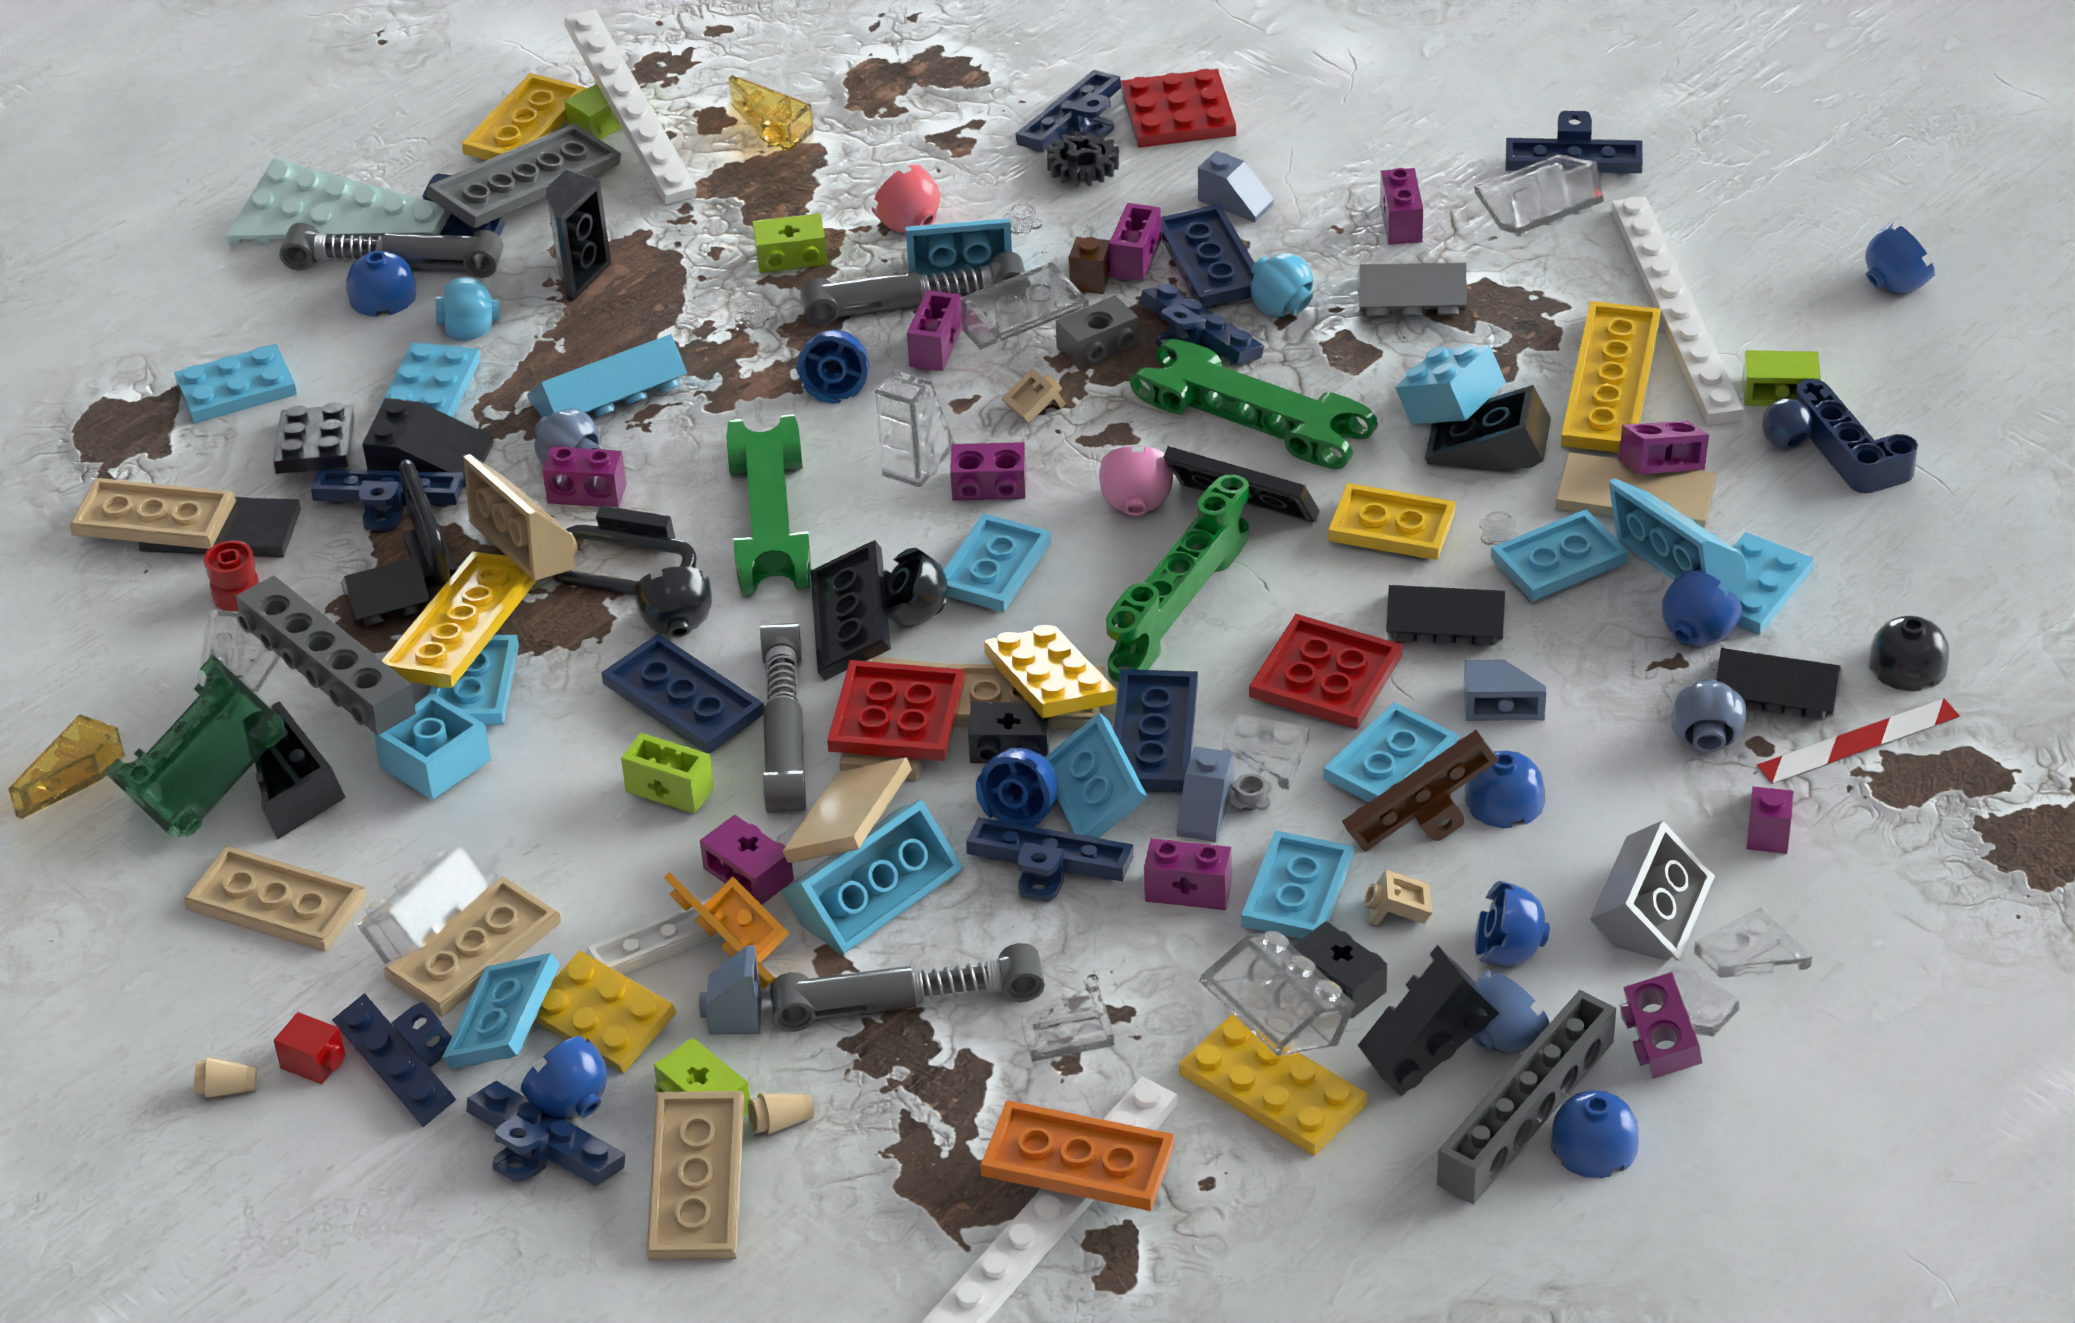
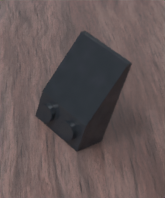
(421, 435)
(1500, 436)

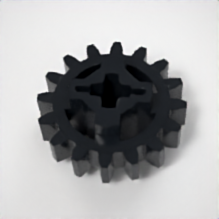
(1082, 158)

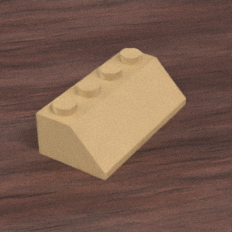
(516, 523)

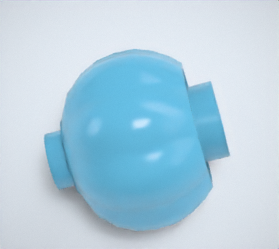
(1281, 285)
(466, 309)

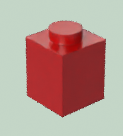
(309, 1048)

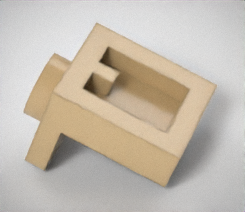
(1033, 395)
(1399, 896)

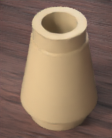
(223, 1077)
(778, 1111)

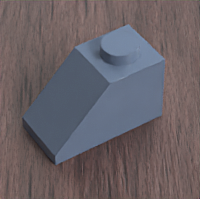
(1233, 185)
(1501, 692)
(1205, 793)
(733, 996)

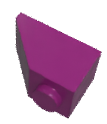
(1770, 819)

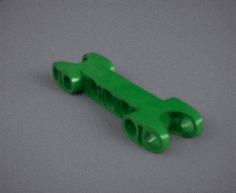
(1302, 422)
(772, 546)
(1205, 547)

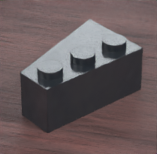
(294, 779)
(1428, 1024)

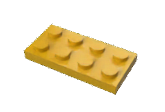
(525, 115)
(1049, 671)
(1279, 1092)

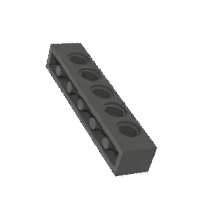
(325, 655)
(1525, 1096)

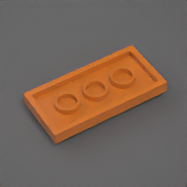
(1078, 1155)

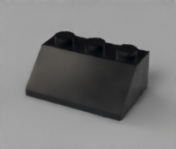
(578, 231)
(1445, 614)
(1781, 682)

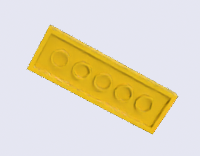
(1610, 375)
(460, 620)

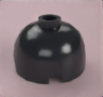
(915, 588)
(674, 601)
(1909, 653)

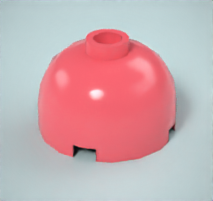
(907, 199)

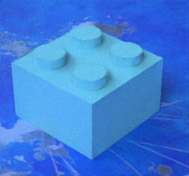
(1450, 384)
(433, 747)

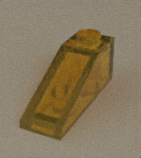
(771, 114)
(67, 765)

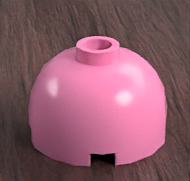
(1135, 480)

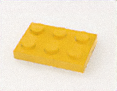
(1392, 521)
(605, 1008)

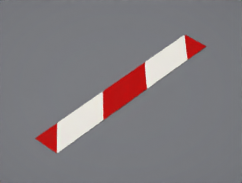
(1858, 740)

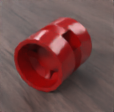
(230, 572)

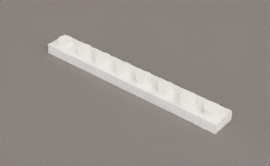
(630, 107)

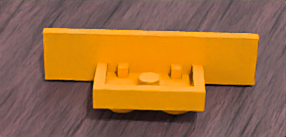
(737, 919)

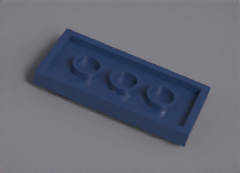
(1208, 254)
(683, 693)
(1157, 724)

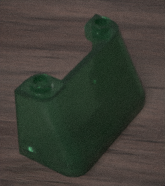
(201, 752)

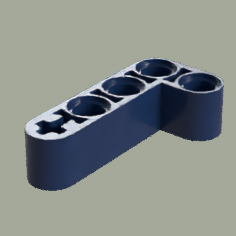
(1858, 458)

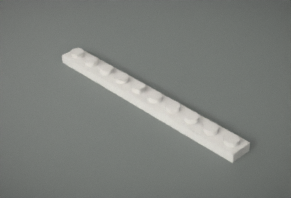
(1678, 311)
(1039, 1225)

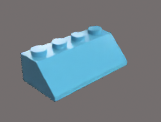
(612, 380)
(1671, 539)
(868, 887)

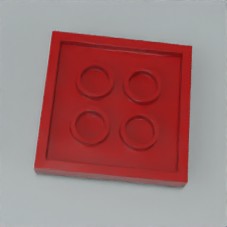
(1178, 107)
(1326, 671)
(896, 710)

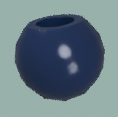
(1787, 423)

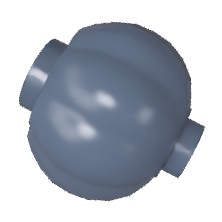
(565, 429)
(1708, 715)

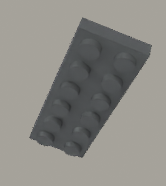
(521, 175)

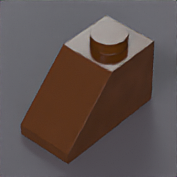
(1089, 264)

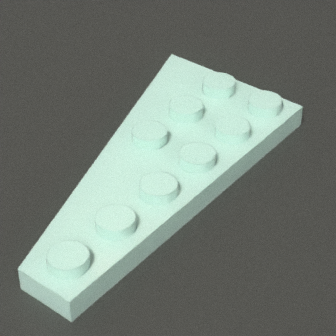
(331, 205)

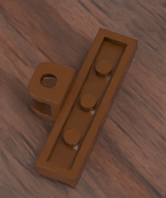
(1423, 795)

